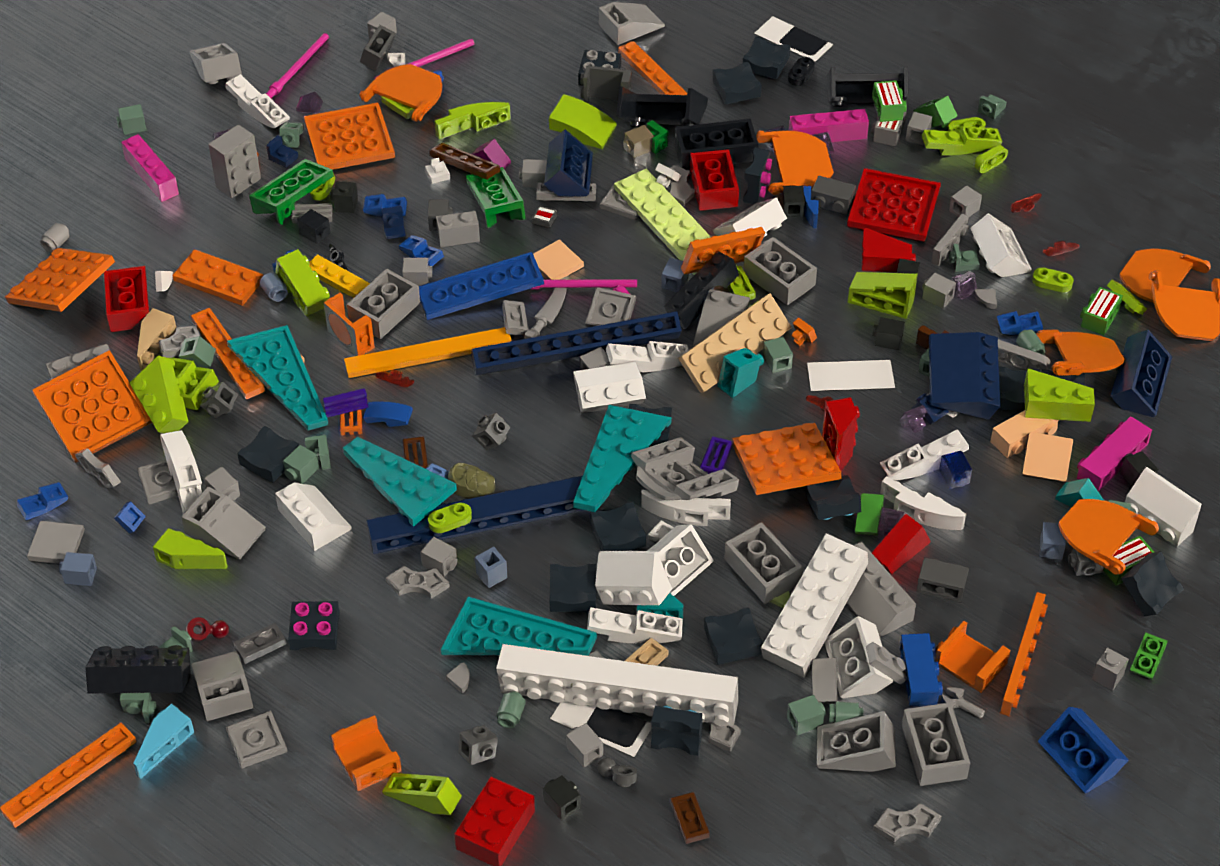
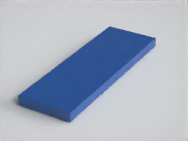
(480, 285)

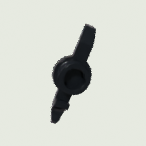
(337, 257)

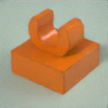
(802, 332)

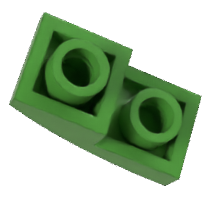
(869, 517)
(1148, 656)

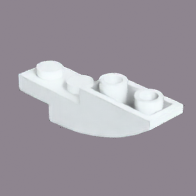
(257, 105)
(654, 357)
(923, 460)
(182, 467)
(925, 510)
(692, 511)
(635, 628)

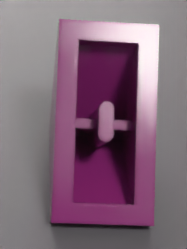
(493, 152)

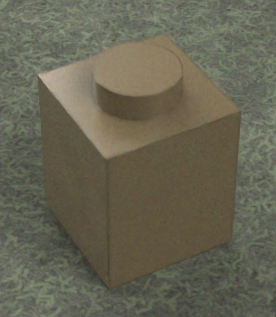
(638, 141)

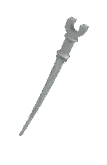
(548, 312)

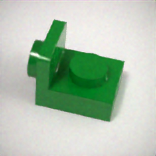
(660, 138)

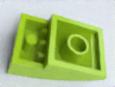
(582, 121)
(193, 381)

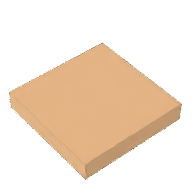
(557, 261)
(1047, 457)

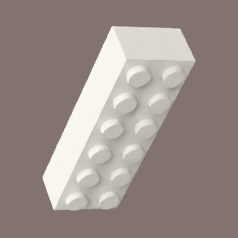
(814, 605)

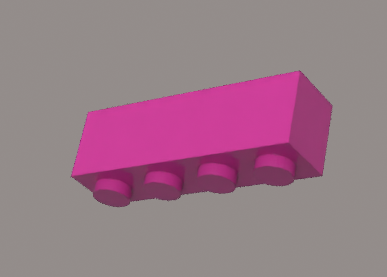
(839, 124)
(150, 168)
(1107, 458)

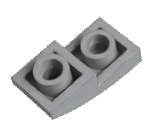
(825, 680)

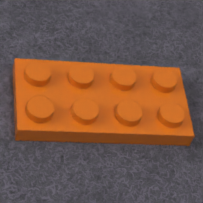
(733, 245)
(218, 277)

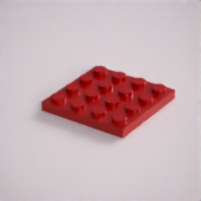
(894, 204)

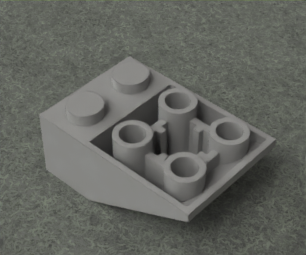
(627, 21)
(221, 523)
(222, 686)

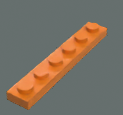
(650, 70)
(216, 335)
(1022, 660)
(67, 775)

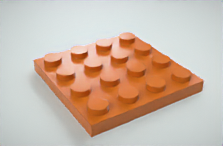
(349, 136)
(59, 279)
(92, 405)
(786, 458)

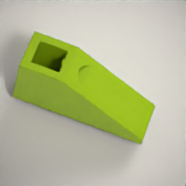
(183, 552)

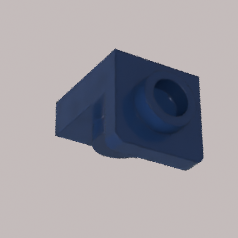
(280, 153)
(393, 222)
(933, 413)

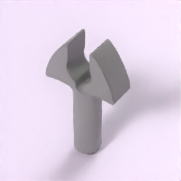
(959, 702)

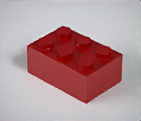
(714, 179)
(494, 822)

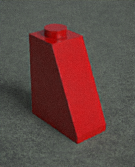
(883, 252)
(901, 544)

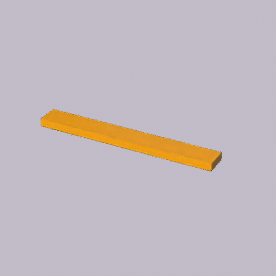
(423, 352)

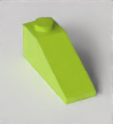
(425, 792)

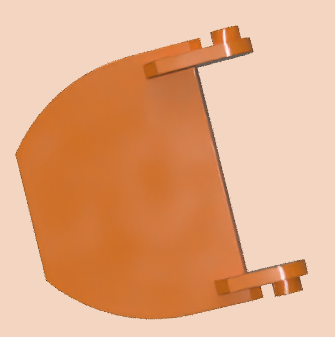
(408, 86)
(798, 158)
(1173, 268)
(1187, 310)
(1082, 352)
(1101, 528)

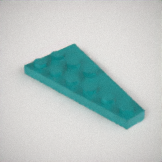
(278, 365)
(610, 459)
(399, 480)
(487, 626)

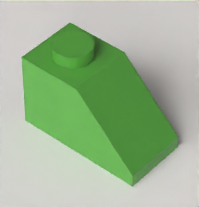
(940, 110)

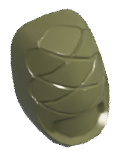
(471, 481)

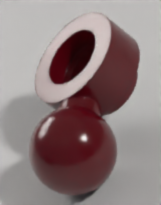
(218, 629)

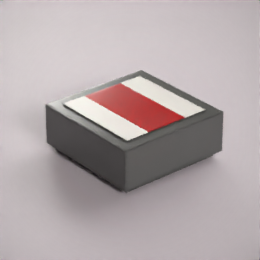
(544, 216)

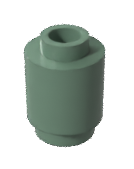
(1029, 340)
(510, 709)
(844, 711)

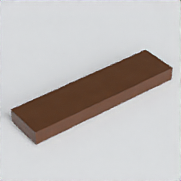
(464, 160)

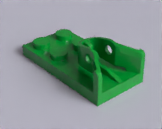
(288, 188)
(497, 196)

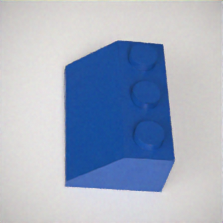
(1082, 749)

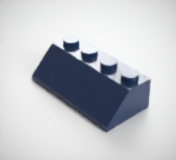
(568, 166)
(1142, 375)

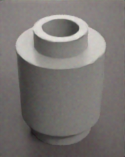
(55, 237)

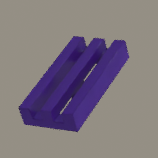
(345, 402)
(710, 469)

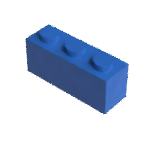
(921, 670)

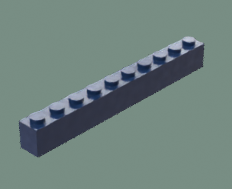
(574, 343)
(488, 513)

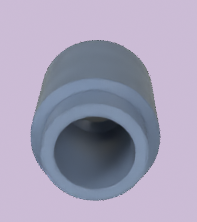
(273, 286)

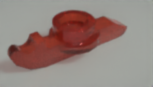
(1026, 204)
(1059, 248)
(395, 377)
(818, 401)

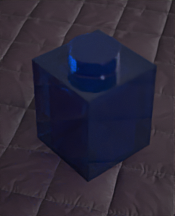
(955, 469)

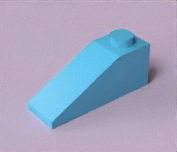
(165, 734)

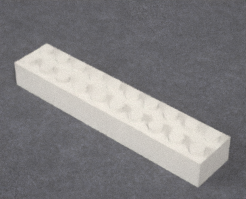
(616, 683)

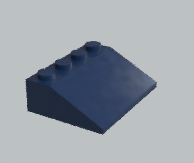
(964, 373)

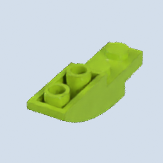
(472, 115)
(966, 141)

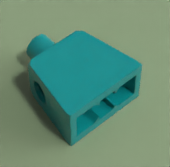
(739, 371)

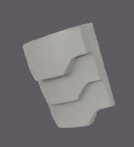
(671, 475)

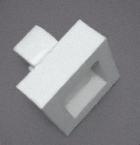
(437, 171)
(666, 175)

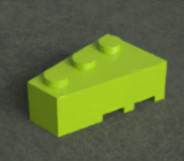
(302, 282)
(884, 292)
(159, 395)
(1057, 398)

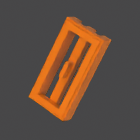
(351, 428)

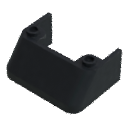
(858, 87)
(662, 109)

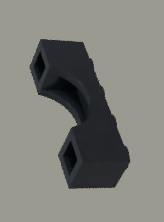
(716, 272)

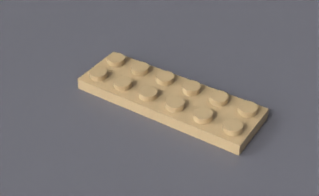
(747, 330)

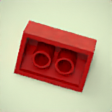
(126, 297)
(840, 429)

